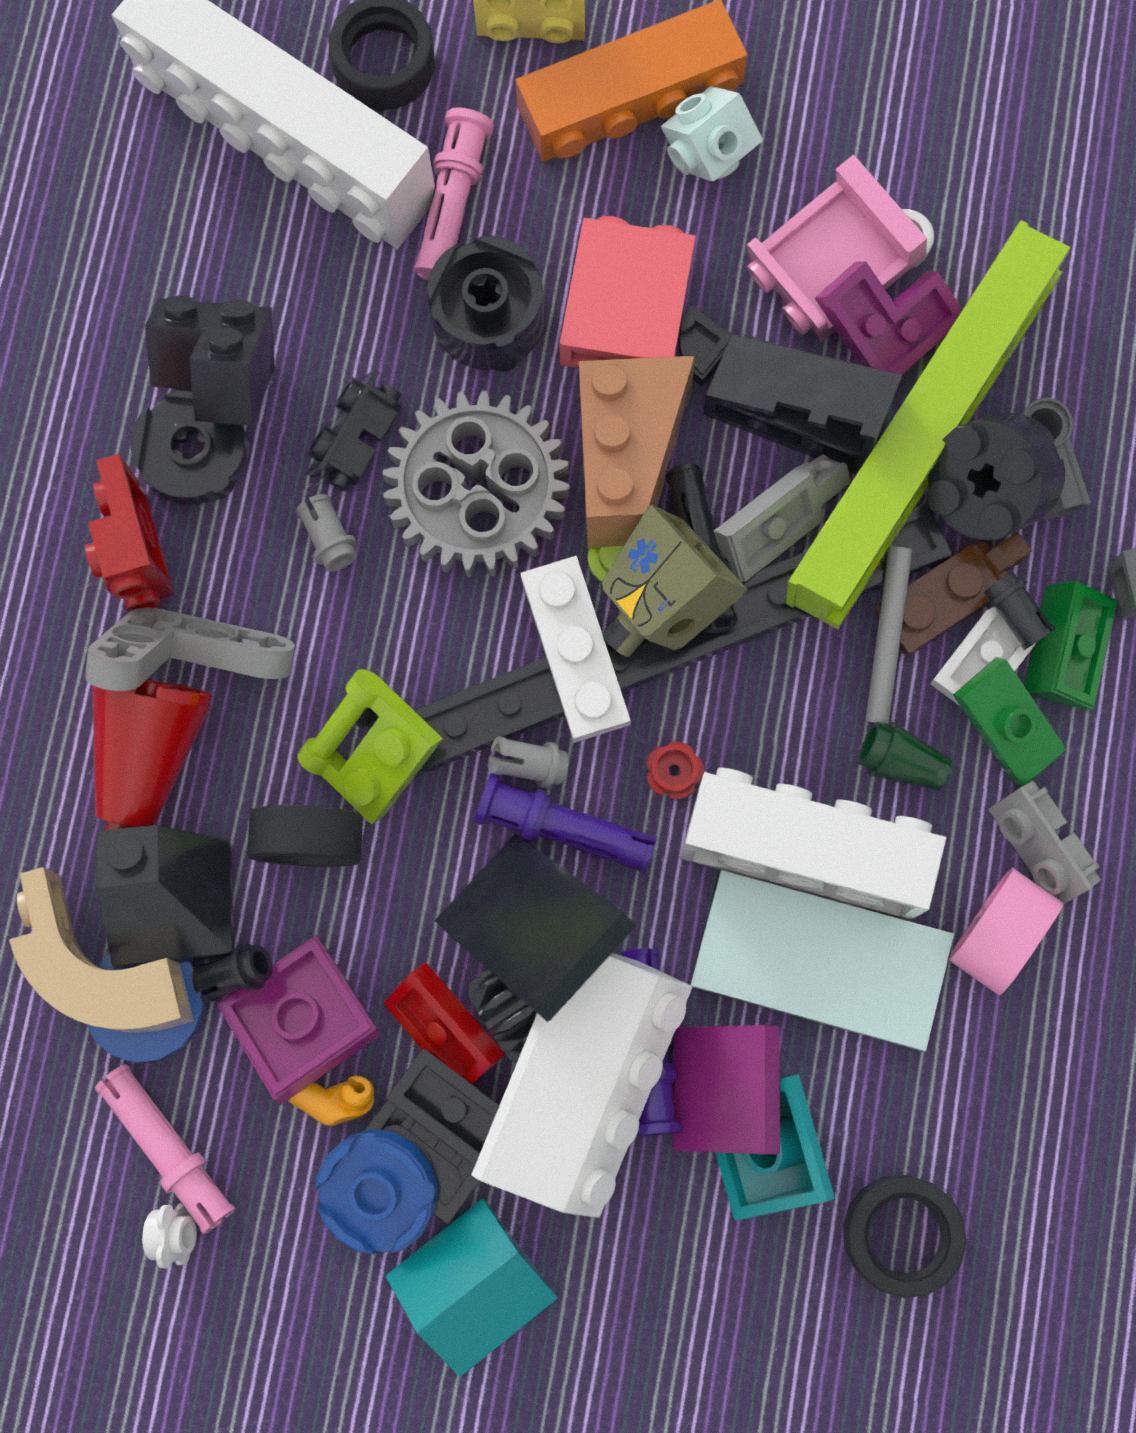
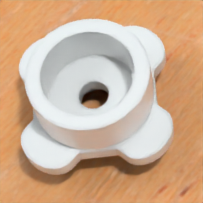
(169, 1235)

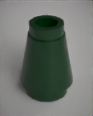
(901, 757)

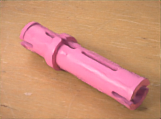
(165, 1149)

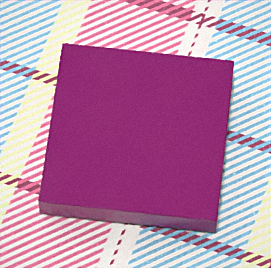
(299, 1021)
(727, 1089)

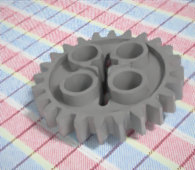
(507, 444)

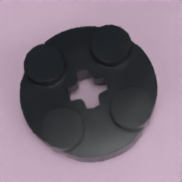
(167, 471)

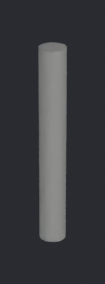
(889, 634)

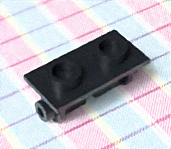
(363, 410)

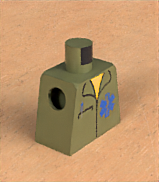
(666, 585)

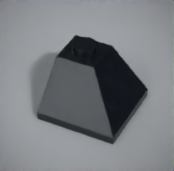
(164, 895)

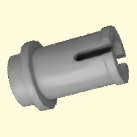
(332, 544)
(533, 762)

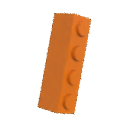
(630, 81)

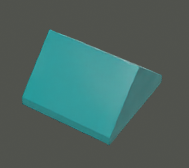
(784, 1180)
(470, 1288)

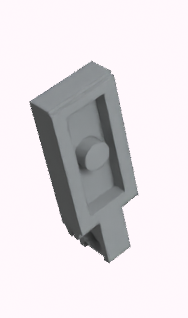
(780, 516)

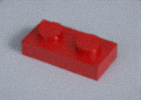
(443, 1024)

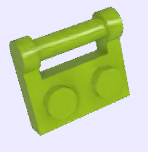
(385, 757)

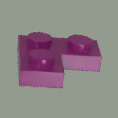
(886, 331)

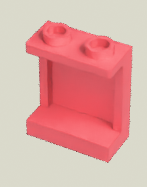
(625, 292)

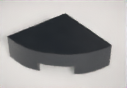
(705, 341)

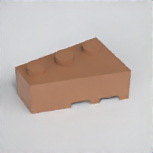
(628, 438)

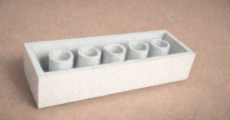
(281, 113)

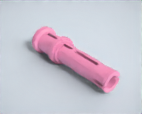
(456, 171)

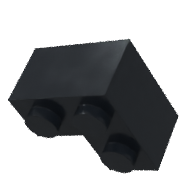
(216, 352)

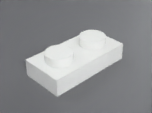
(984, 642)

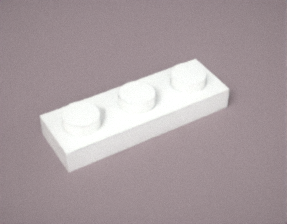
(575, 649)

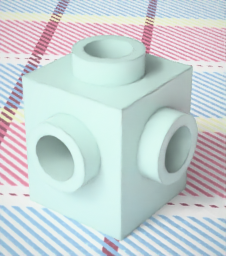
(710, 133)

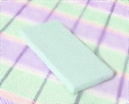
(822, 960)

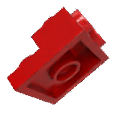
(126, 539)

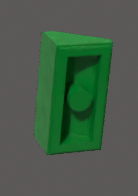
(1071, 658)

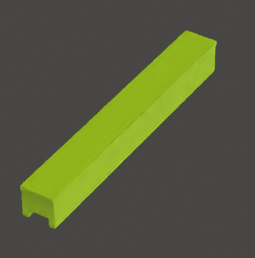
(941, 400)

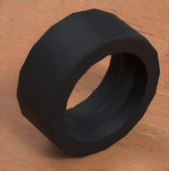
(371, 15)
(305, 836)
(951, 1229)

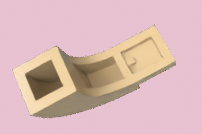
(120, 1000)

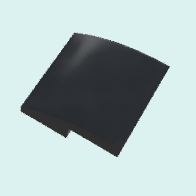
(445, 1121)

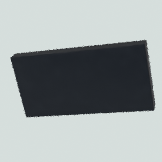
(535, 926)

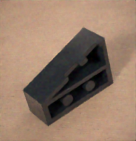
(801, 399)

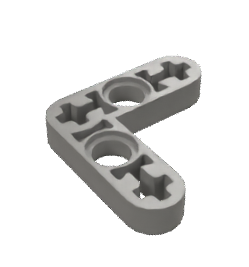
(150, 636)

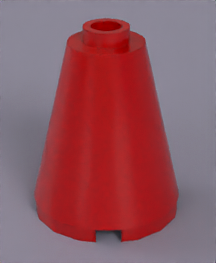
(141, 748)

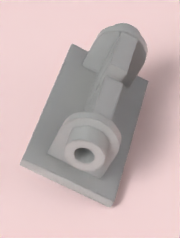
(1029, 824)

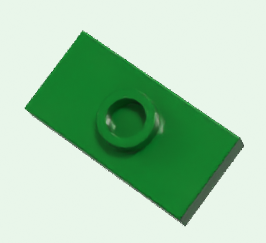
(1009, 721)

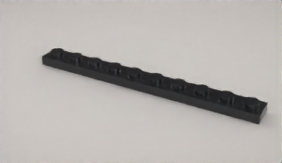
(529, 695)

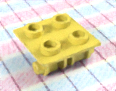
(545, 19)

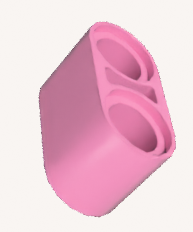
(1005, 931)

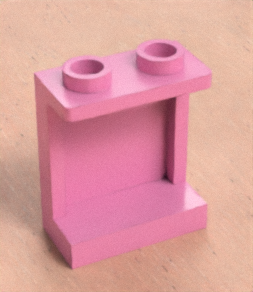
(839, 227)

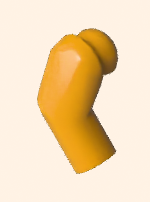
(336, 1103)

